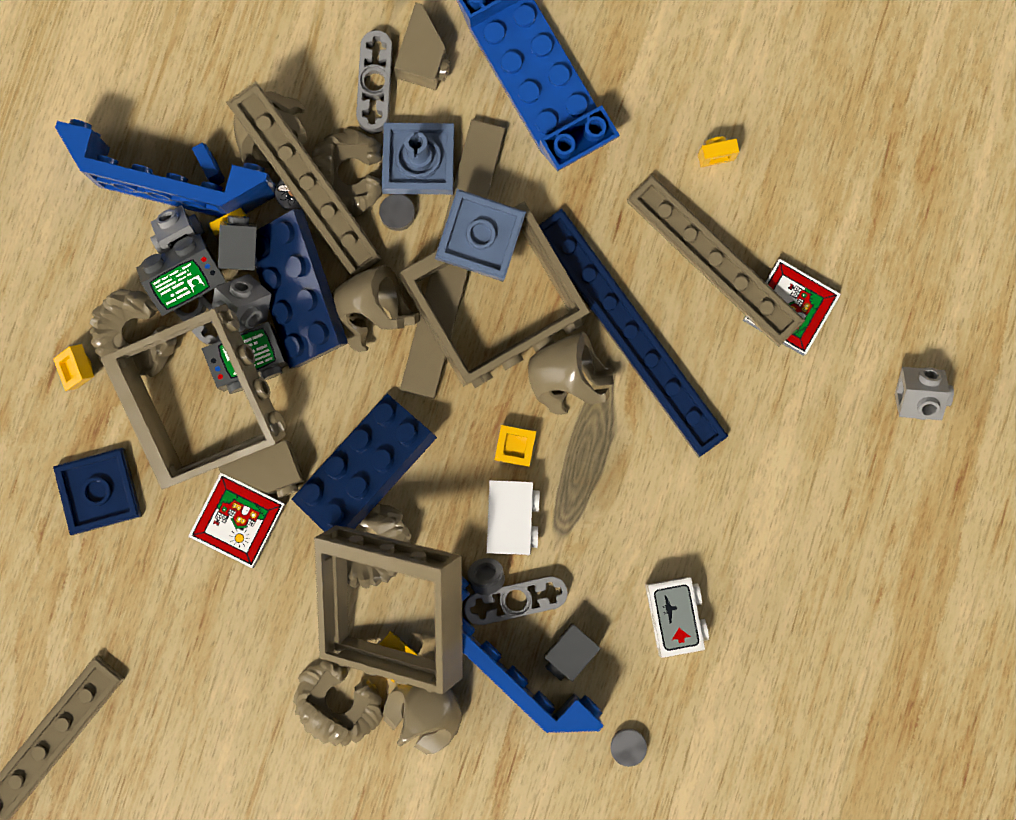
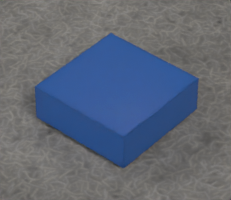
(208, 164)

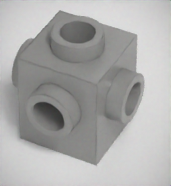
(173, 226)
(246, 299)
(923, 393)

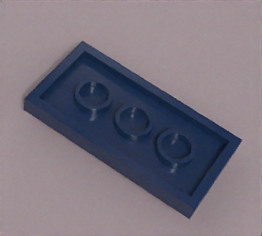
(298, 290)
(364, 466)

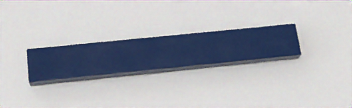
(632, 335)

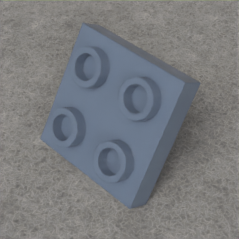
(418, 158)

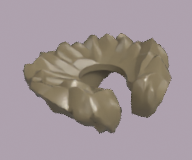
(343, 146)
(108, 327)
(385, 522)
(327, 724)

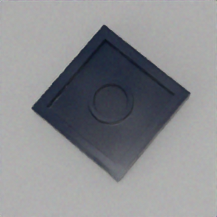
(97, 491)

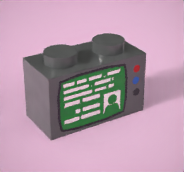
(180, 274)
(267, 353)

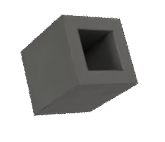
(237, 243)
(570, 653)

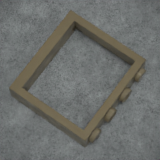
(511, 355)
(146, 419)
(443, 568)

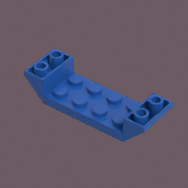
(538, 79)
(245, 189)
(572, 716)

